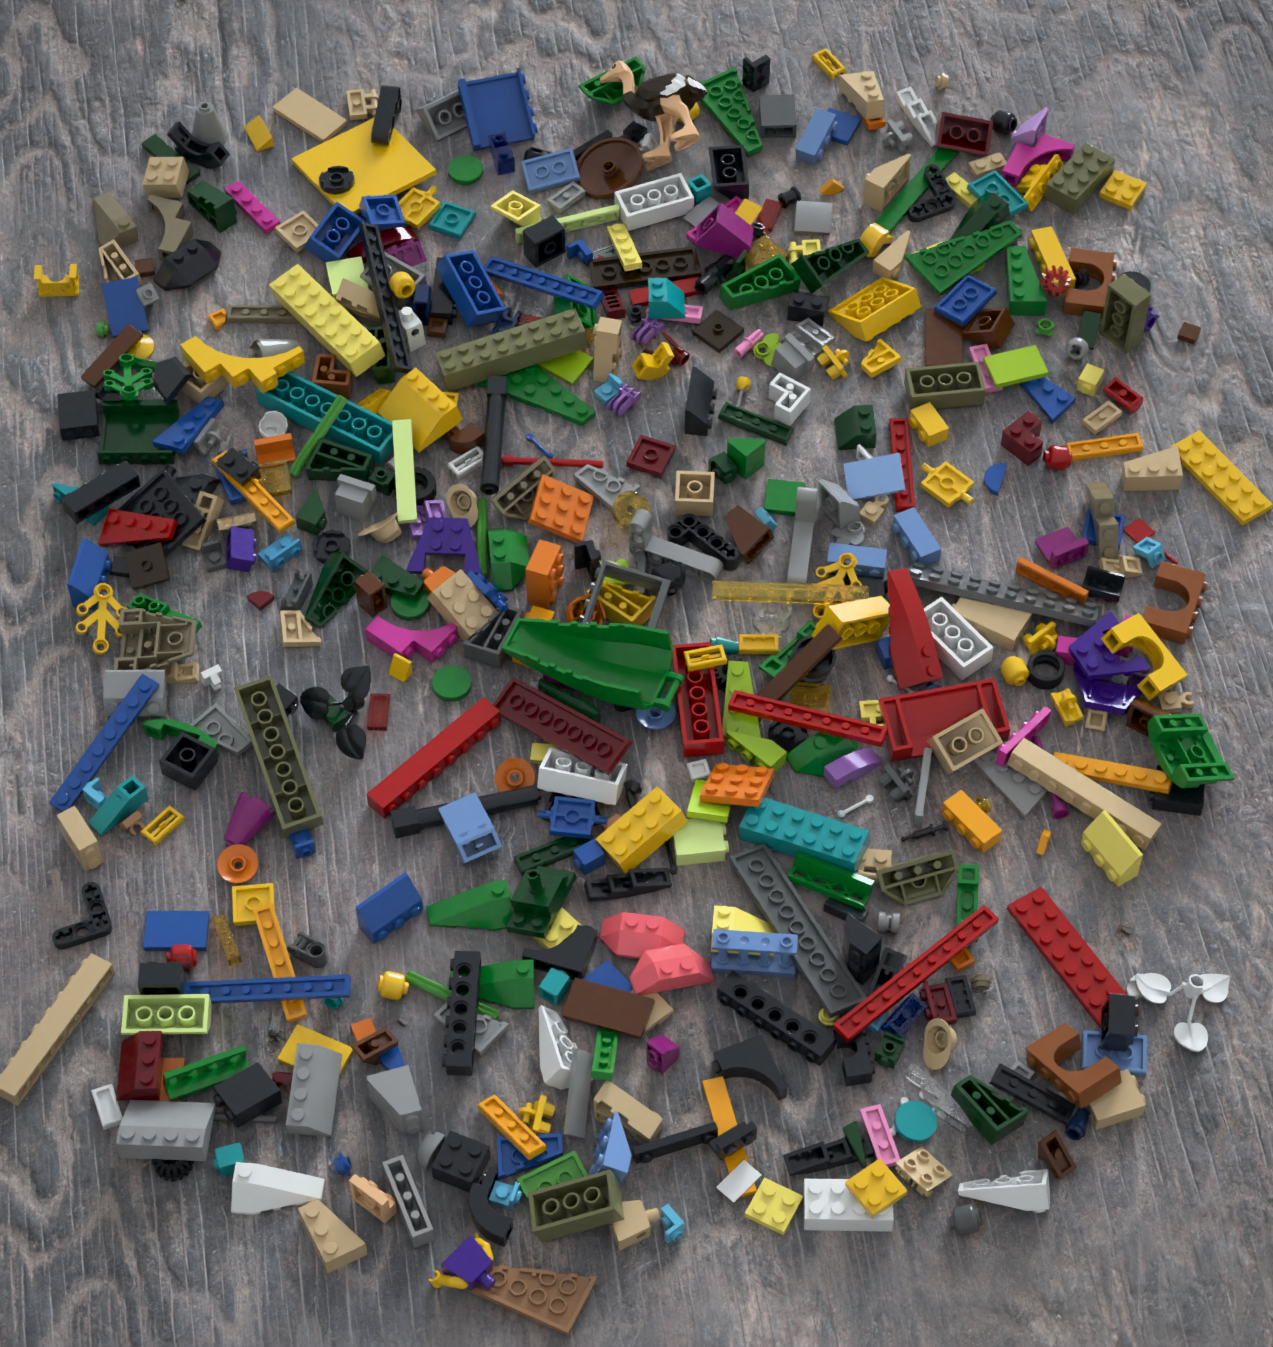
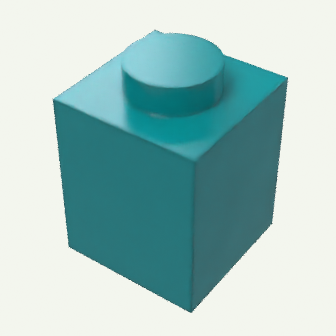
(700, 188)
(554, 986)
(227, 1157)

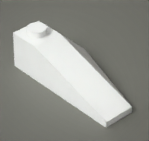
(554, 1049)
(1025, 1192)

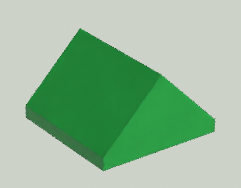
(746, 454)

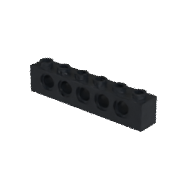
(805, 1030)
(462, 1062)

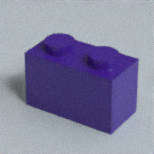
(240, 549)

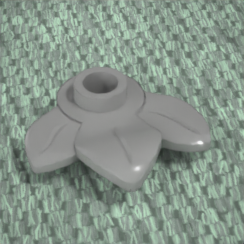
(851, 534)

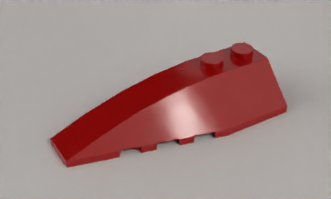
(911, 638)

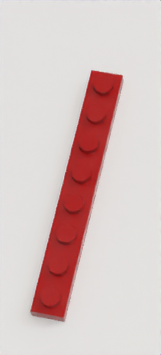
(808, 718)

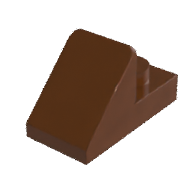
(374, 1045)
(1056, 1154)

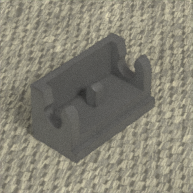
(297, 592)

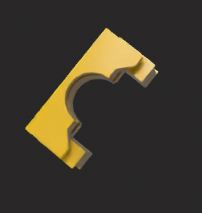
(67, 287)

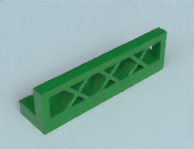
(832, 878)
(204, 1073)

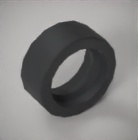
(1048, 658)

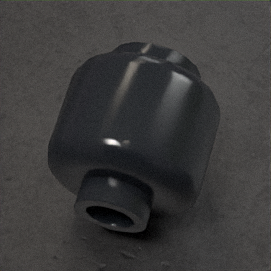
(1004, 122)

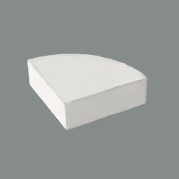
(1132, 989)

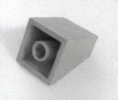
(397, 1098)

